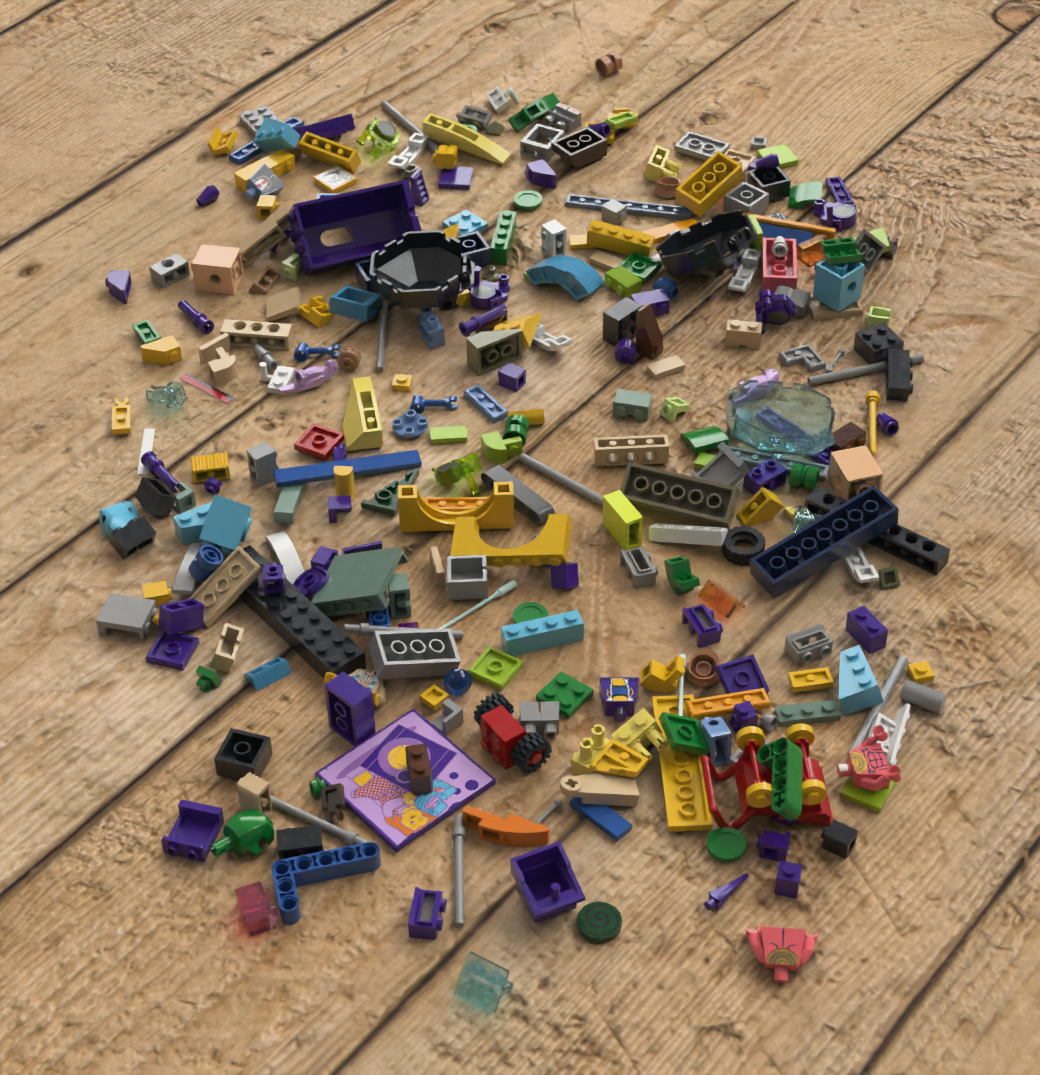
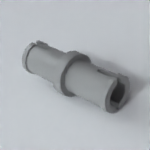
(265, 356)

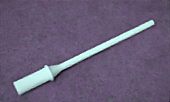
(498, 593)
(680, 711)

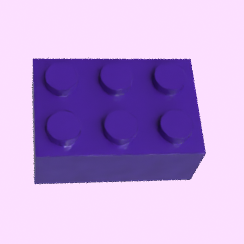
(350, 708)

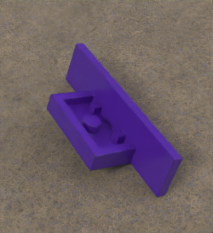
(329, 128)

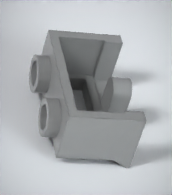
(640, 577)
(811, 651)

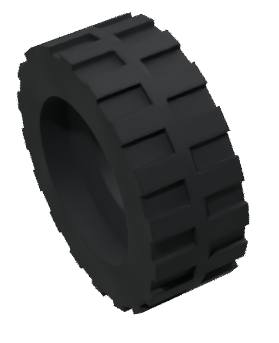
(742, 534)

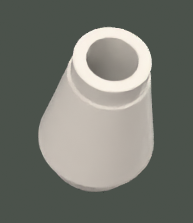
(779, 247)

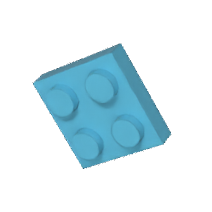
(467, 222)

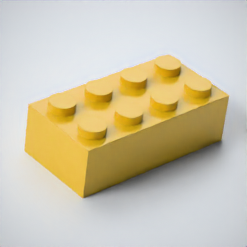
(709, 183)

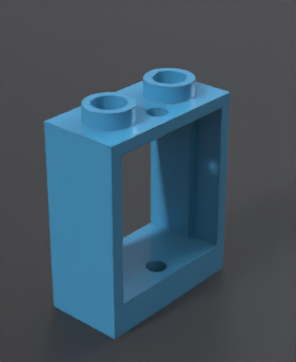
(355, 303)

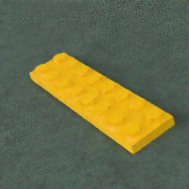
(681, 777)

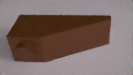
(648, 334)

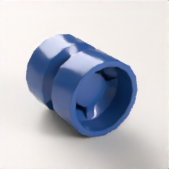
(205, 562)

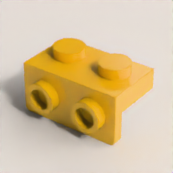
(221, 143)

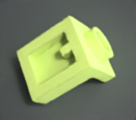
(291, 266)
(672, 406)

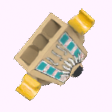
(367, 680)

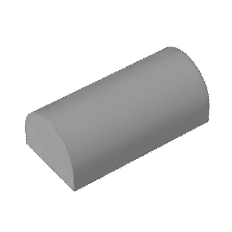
(923, 696)

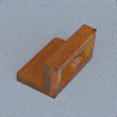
(810, 252)
(720, 598)

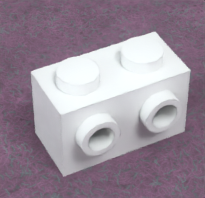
(553, 239)

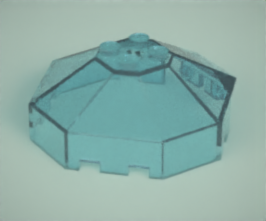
(780, 418)

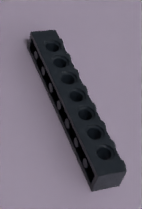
(895, 541)

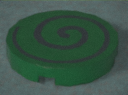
(599, 922)

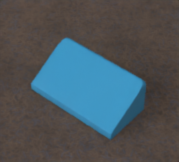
(268, 673)

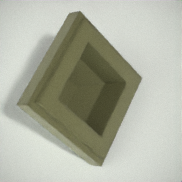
(495, 128)
(888, 577)

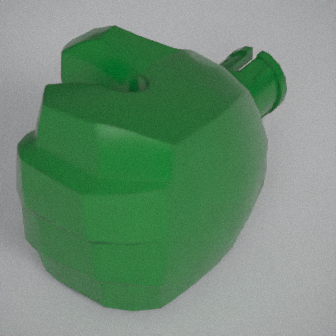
(244, 832)

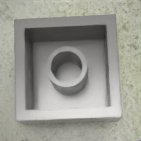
(747, 198)

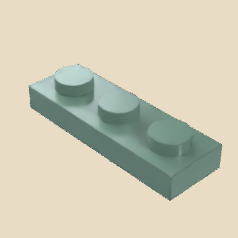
(807, 713)

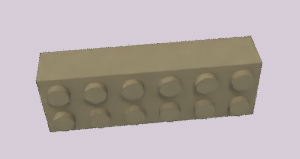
(680, 495)

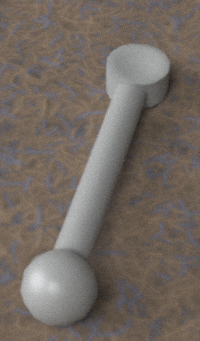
(829, 368)
(558, 803)

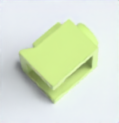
(877, 316)

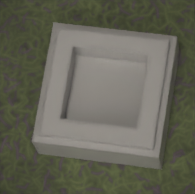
(758, 143)

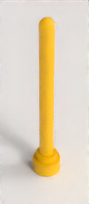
(872, 399)

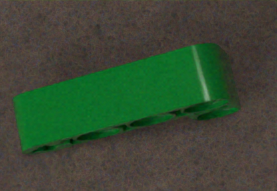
(785, 762)

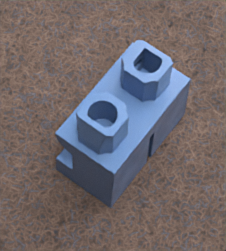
(430, 329)

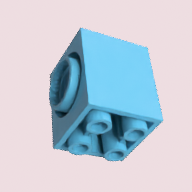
(838, 283)
(226, 524)

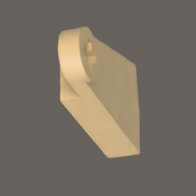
(601, 789)

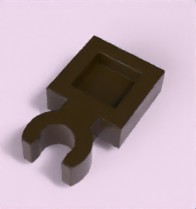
(890, 254)
(332, 799)

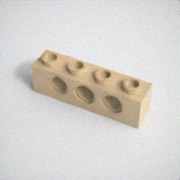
(251, 333)
(634, 449)

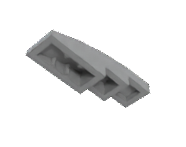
(185, 582)

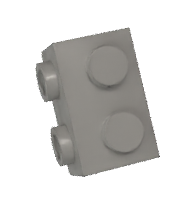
(475, 116)

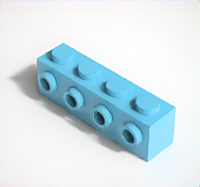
(542, 633)

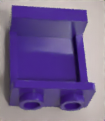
(193, 831)

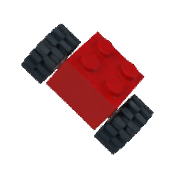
(507, 738)

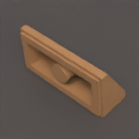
(265, 281)

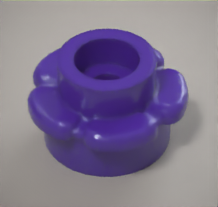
(212, 485)

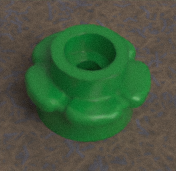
(315, 787)

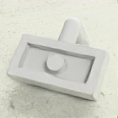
(499, 99)
(282, 377)

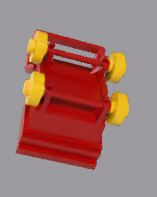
(755, 780)

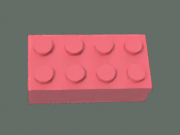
(778, 270)

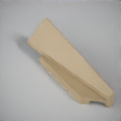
(264, 236)

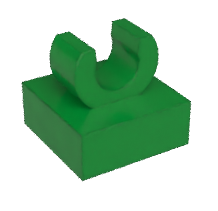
(207, 678)

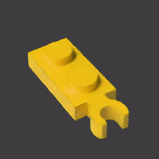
(121, 417)

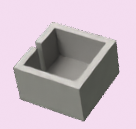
(467, 577)

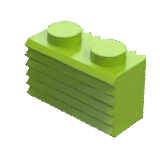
(623, 281)

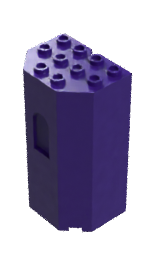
(374, 218)

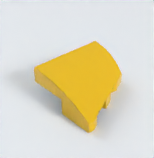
(316, 311)

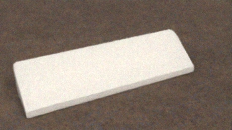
(687, 534)

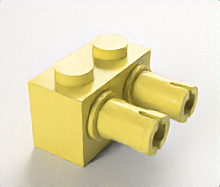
(659, 165)
(639, 733)
(588, 751)

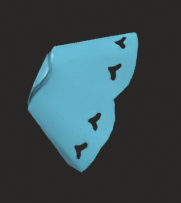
(117, 516)

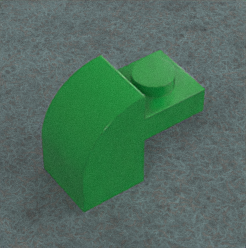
(680, 574)

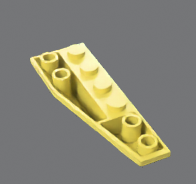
(466, 139)
(361, 419)

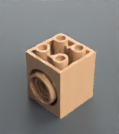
(217, 269)
(853, 472)

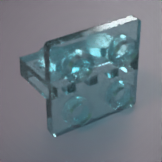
(482, 983)

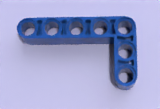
(317, 868)

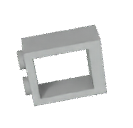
(529, 146)

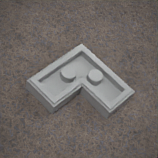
(803, 354)

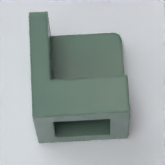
(185, 499)

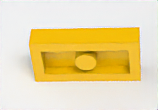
(810, 680)

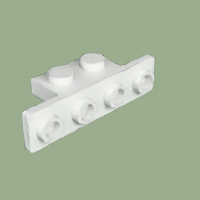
(895, 731)

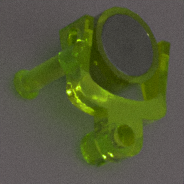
(381, 135)
(458, 469)

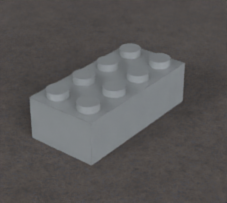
(413, 653)

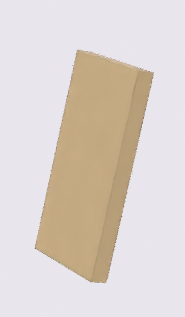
(226, 584)

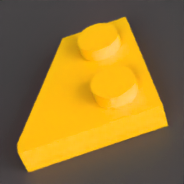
(618, 760)

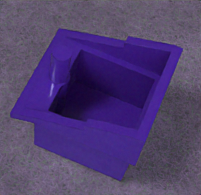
(546, 882)

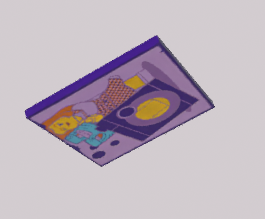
(380, 787)

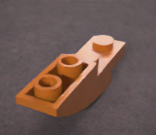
(510, 831)

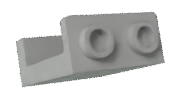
(724, 468)
(127, 614)

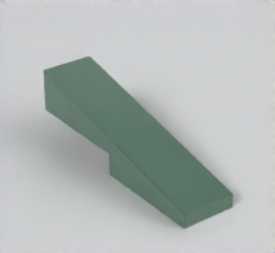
(288, 503)

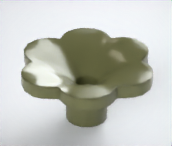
(491, 274)

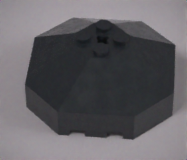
(708, 247)
(421, 270)

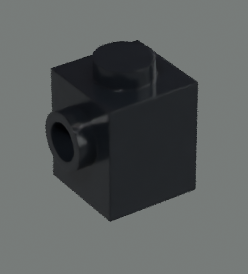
(839, 839)

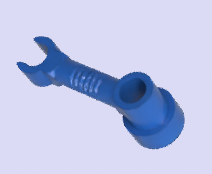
(302, 351)
(419, 404)

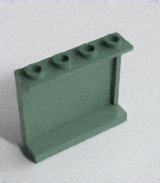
(358, 581)

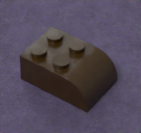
(581, 147)

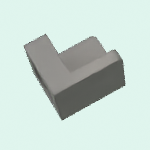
(450, 719)

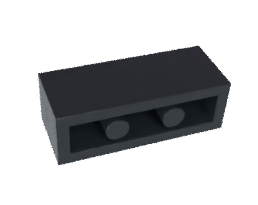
(898, 374)

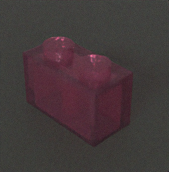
(256, 909)

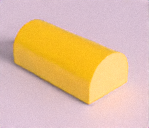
(534, 416)
(344, 481)

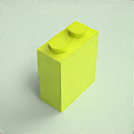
(622, 520)

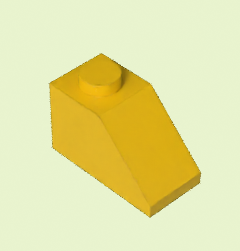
(162, 351)
(760, 508)

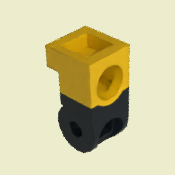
(458, 301)

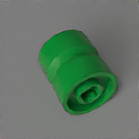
(516, 426)
(804, 476)

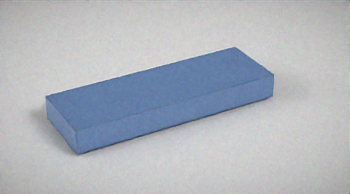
(486, 403)

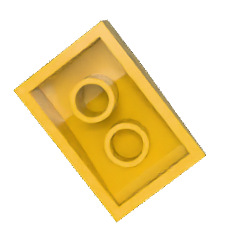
(527, 324)

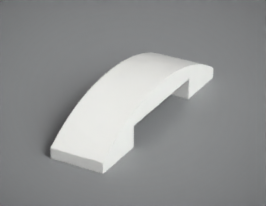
(411, 154)
(746, 271)
(549, 342)
(286, 555)
(859, 567)

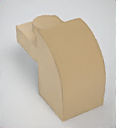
(224, 368)

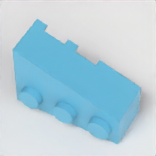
(275, 136)
(190, 524)
(856, 682)

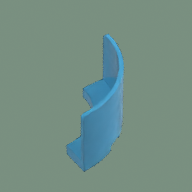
(567, 271)

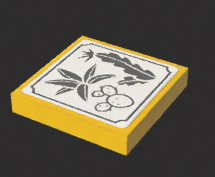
(335, 179)

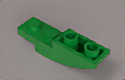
(533, 112)

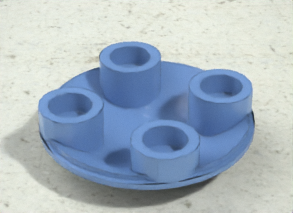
(410, 424)

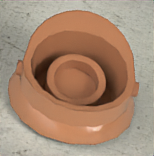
(667, 187)
(702, 668)

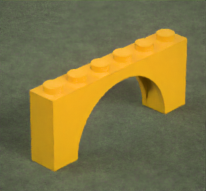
(419, 516)
(547, 548)

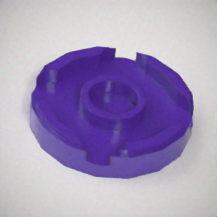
(311, 581)

